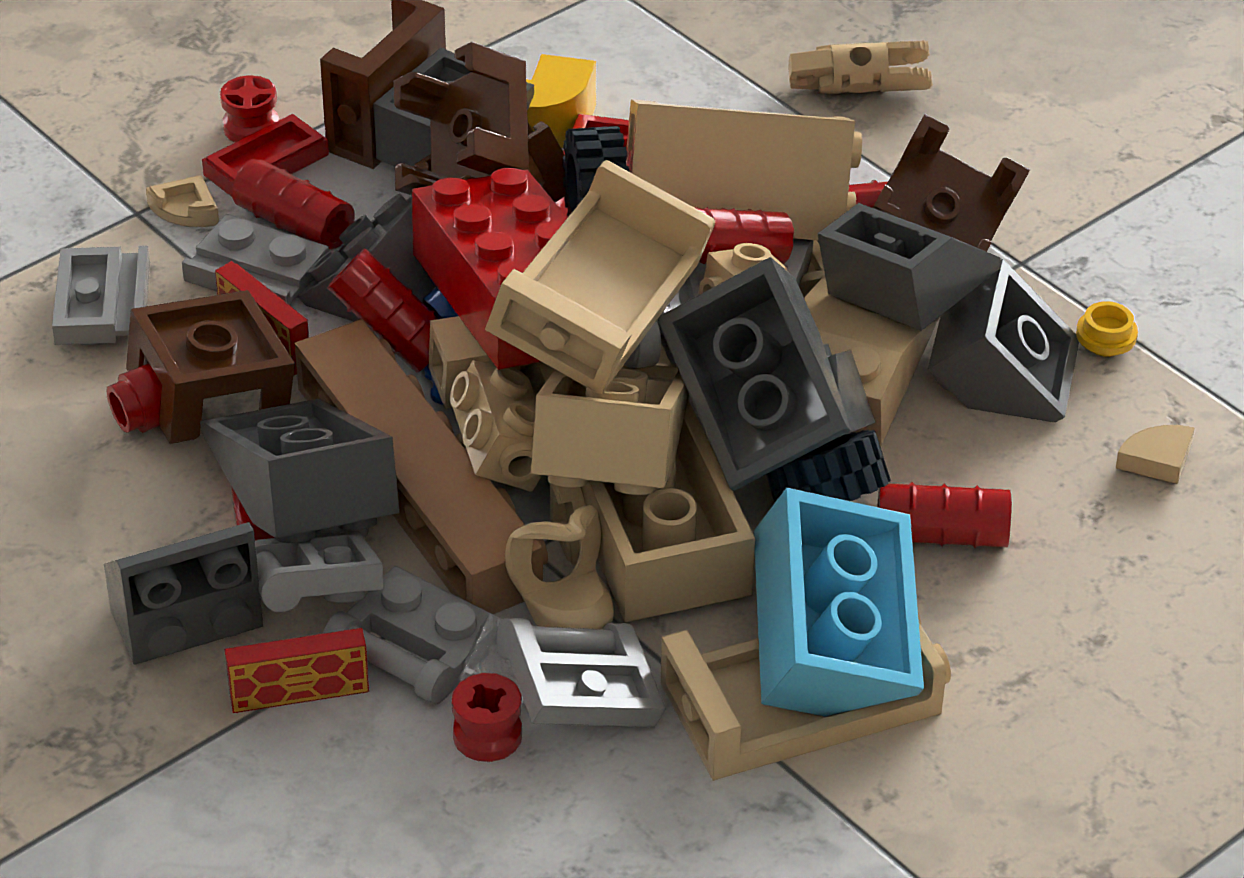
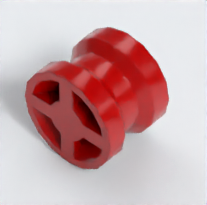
(248, 106)
(487, 717)

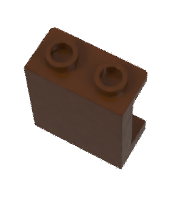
(355, 83)

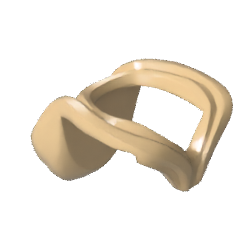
(579, 597)

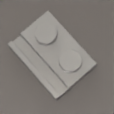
(269, 255)
(97, 293)

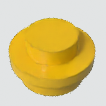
(1107, 329)

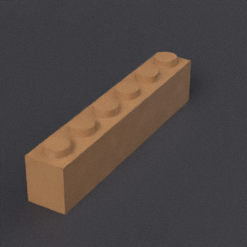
(443, 506)

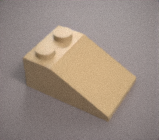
(881, 348)
(611, 437)

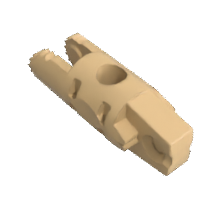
(861, 68)

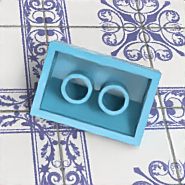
(835, 605)

